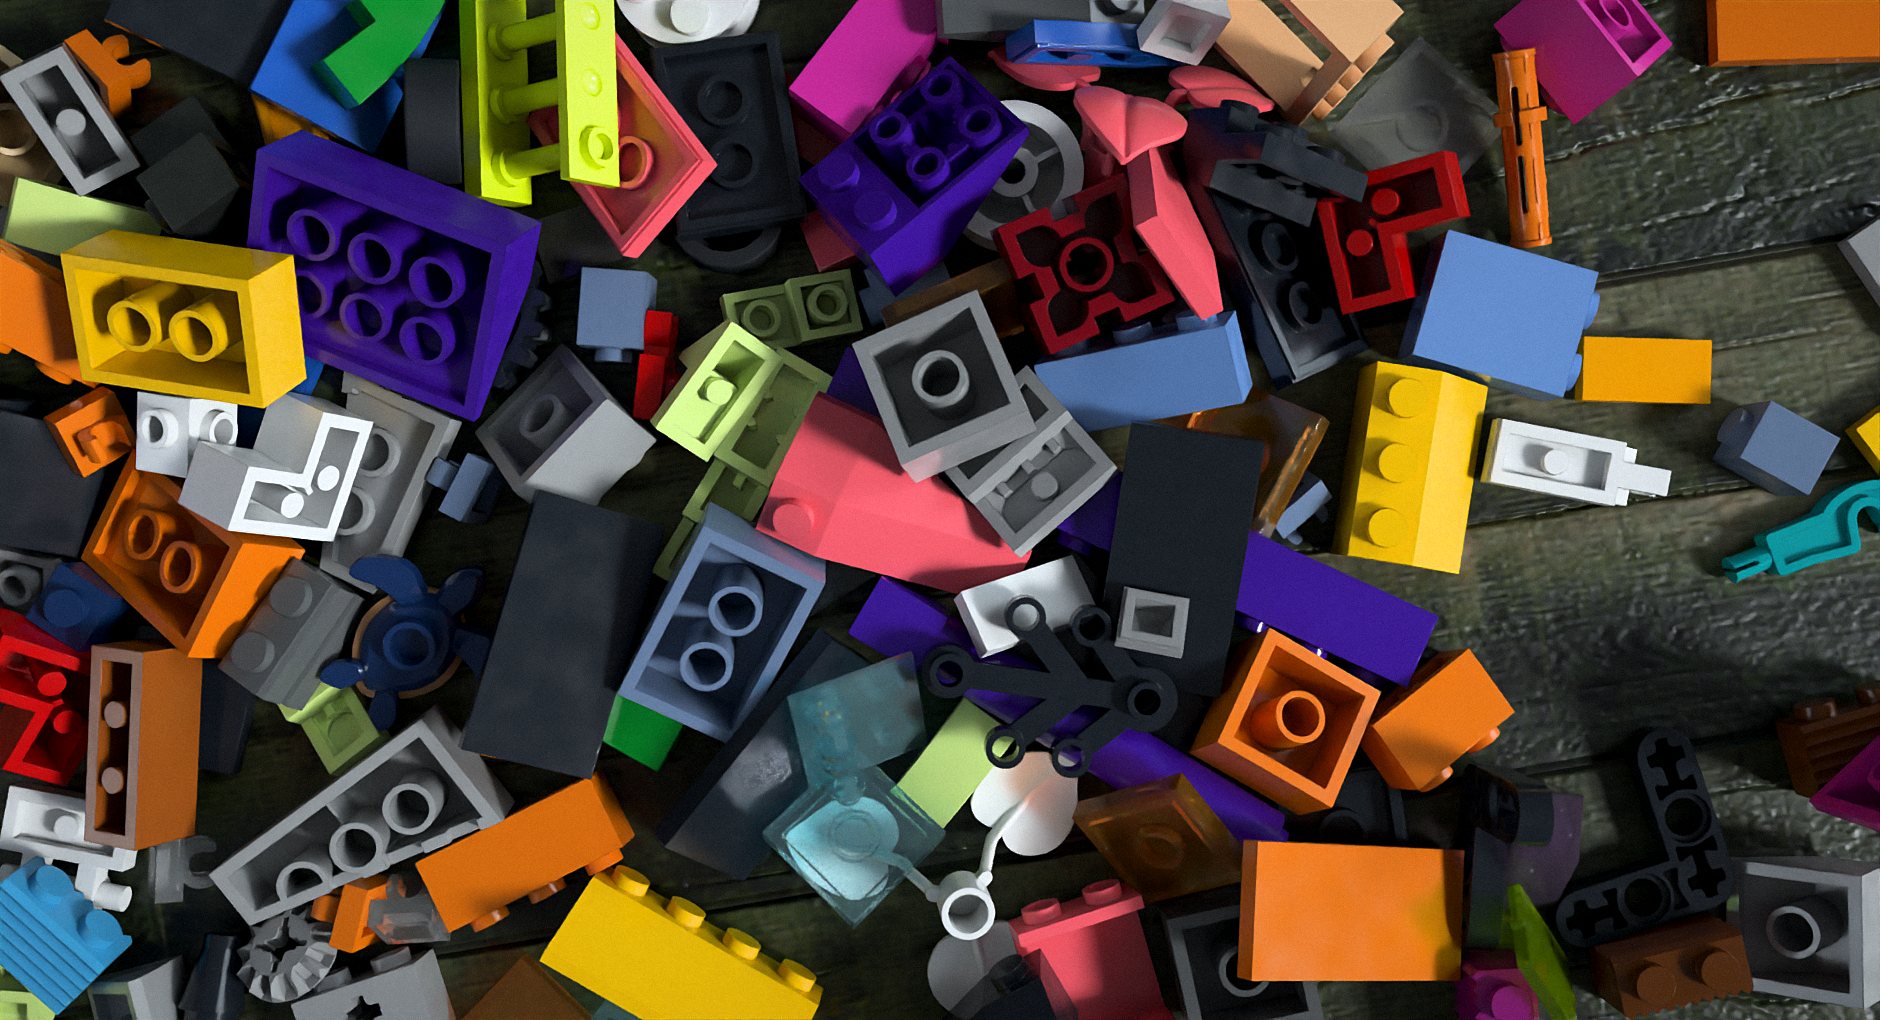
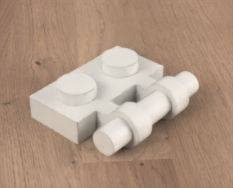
(51, 826)

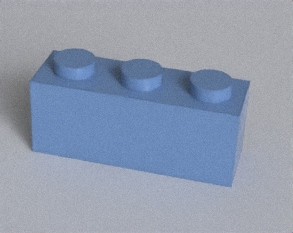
(1150, 371)

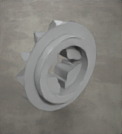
(300, 968)

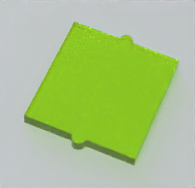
(1540, 957)

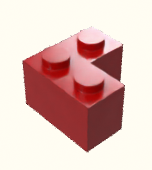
(1370, 238)
(44, 702)

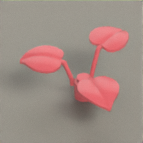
(1121, 125)

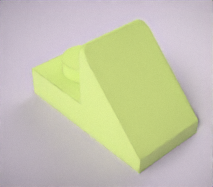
(717, 387)

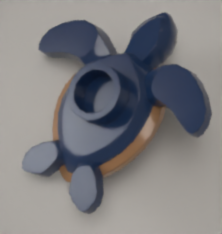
(411, 636)

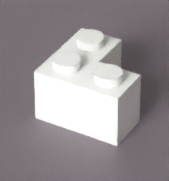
(291, 478)

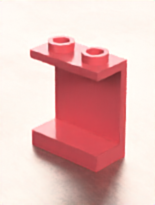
(1096, 951)

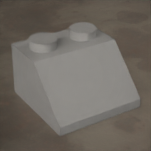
(564, 433)
(1810, 926)

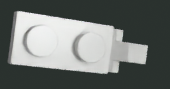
(1567, 465)

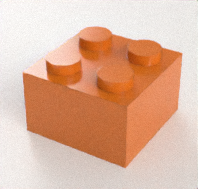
(1286, 722)

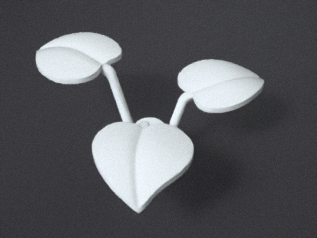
(1033, 815)

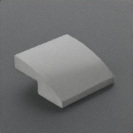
(1037, 478)

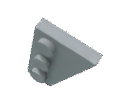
(390, 477)

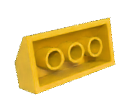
(669, 961)

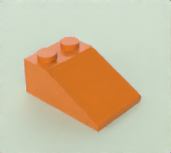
(180, 567)

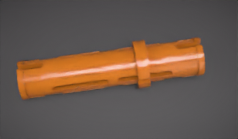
(1518, 71)

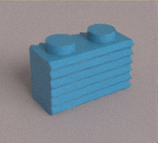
(53, 935)

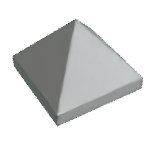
(1152, 622)

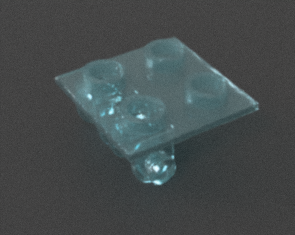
(857, 725)

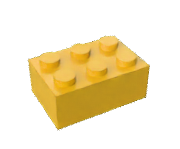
(185, 317)

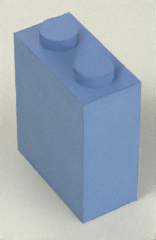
(1500, 316)

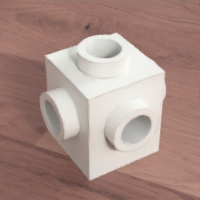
(173, 425)

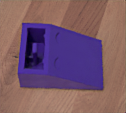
(916, 174)

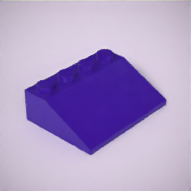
(394, 268)

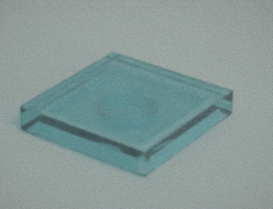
(857, 850)

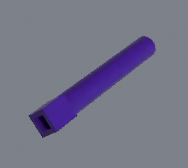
(906, 619)

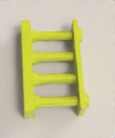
(499, 97)

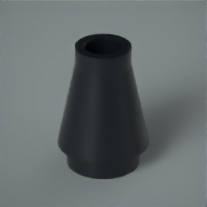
(213, 986)

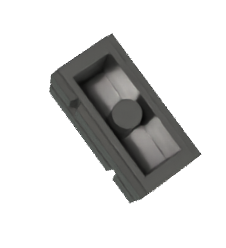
(295, 634)

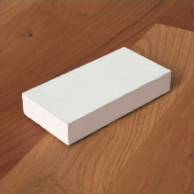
(1054, 584)

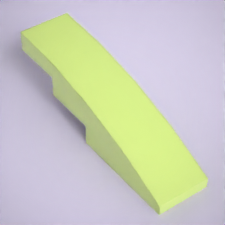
(751, 451)

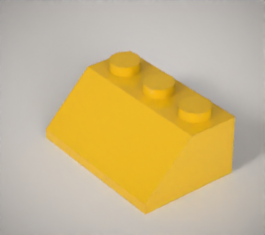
(1409, 467)

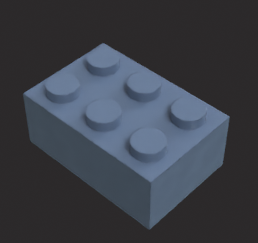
(722, 625)

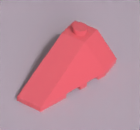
(857, 506)

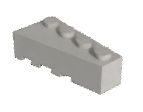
(383, 809)

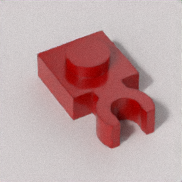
(656, 365)

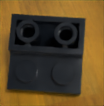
(1266, 162)

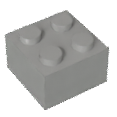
(944, 387)

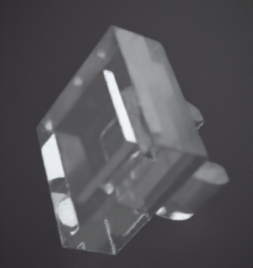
(170, 868)
(406, 919)

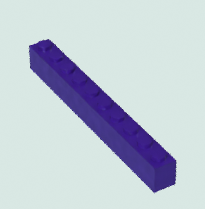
(1277, 586)

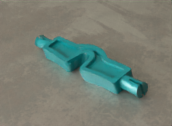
(1816, 537)

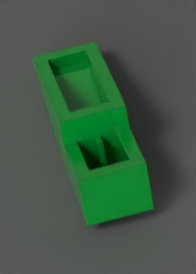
(378, 49)

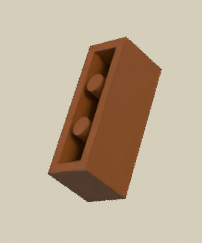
(142, 744)

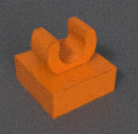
(108, 77)
(92, 431)
(348, 910)

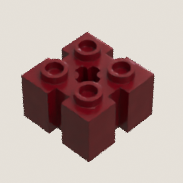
(1119, 282)

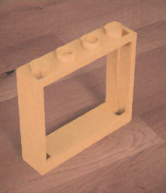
(1287, 69)

